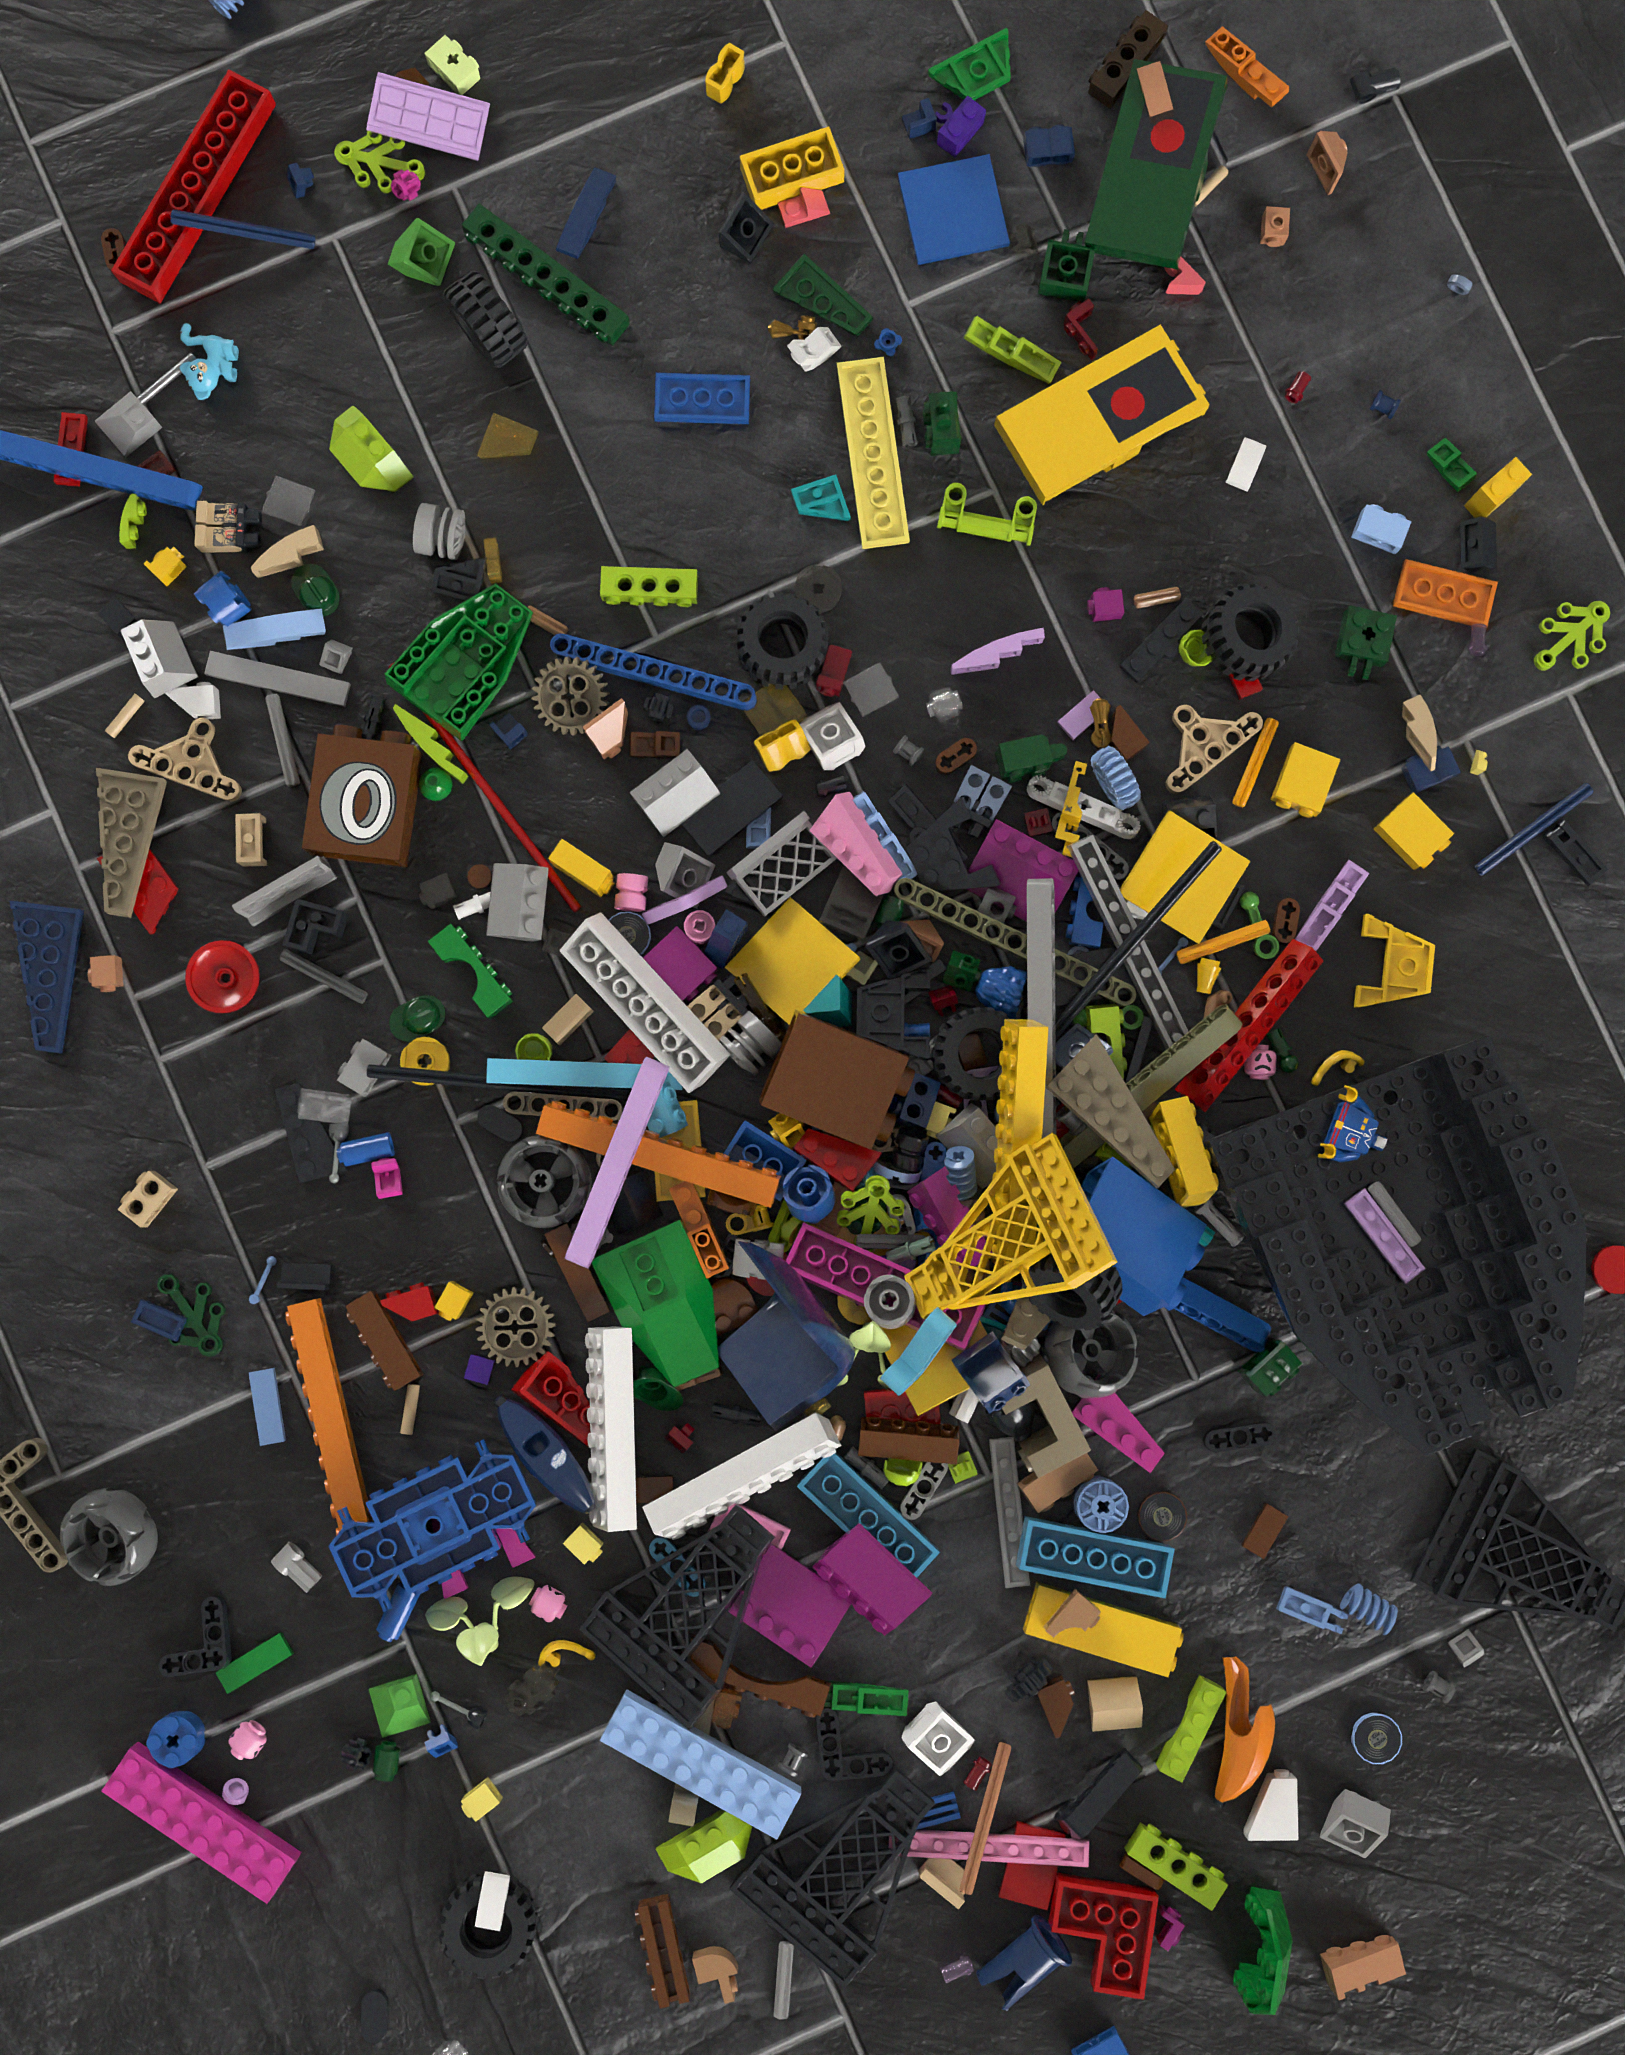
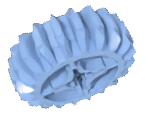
(1115, 778)

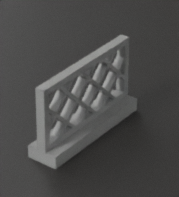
(765, 851)
(285, 890)

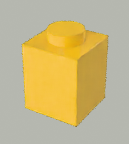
(453, 1301)

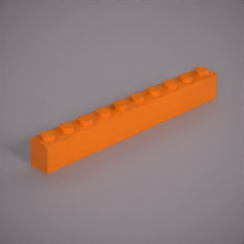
(663, 1155)
(328, 1410)

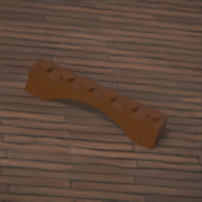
(803, 1693)

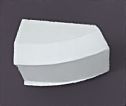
(832, 736)
(937, 1738)

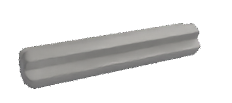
(1394, 1214)
(783, 1980)

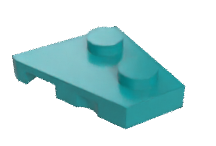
(821, 499)

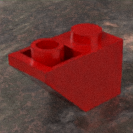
(413, 1304)

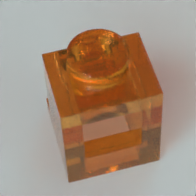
(726, 1707)

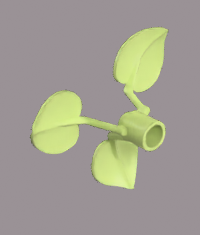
(870, 1339)
(481, 1639)

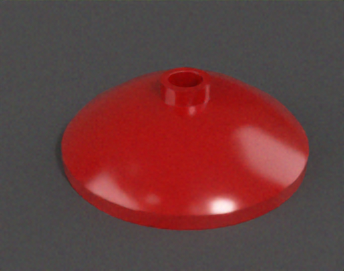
(206, 975)

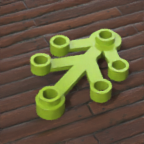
(374, 160)
(1575, 632)
(872, 1207)

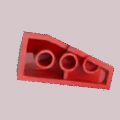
(555, 1394)

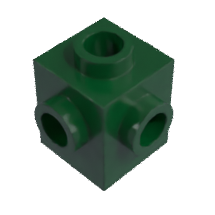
(962, 971)

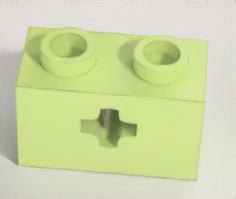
(453, 65)

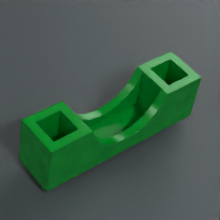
(490, 995)

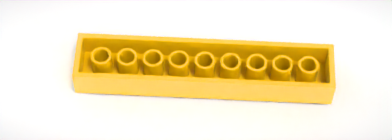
(1019, 1111)

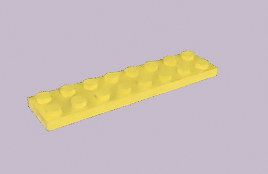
(873, 453)

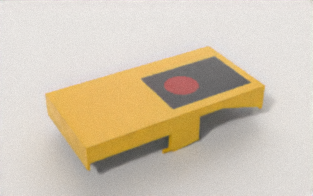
(1101, 414)

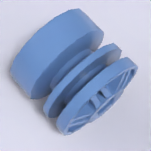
(1104, 1490)

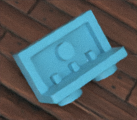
(667, 1114)

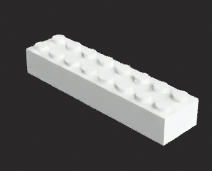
(644, 1002)
(611, 1428)
(742, 1476)

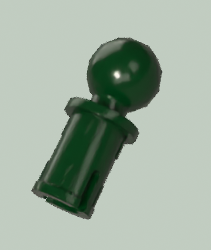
(1288, 1062)

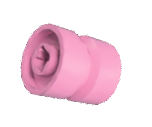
(631, 892)
(699, 927)

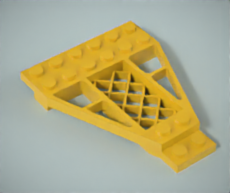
(1063, 1218)

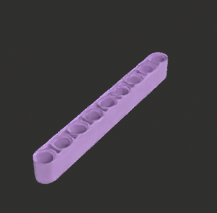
(617, 1162)

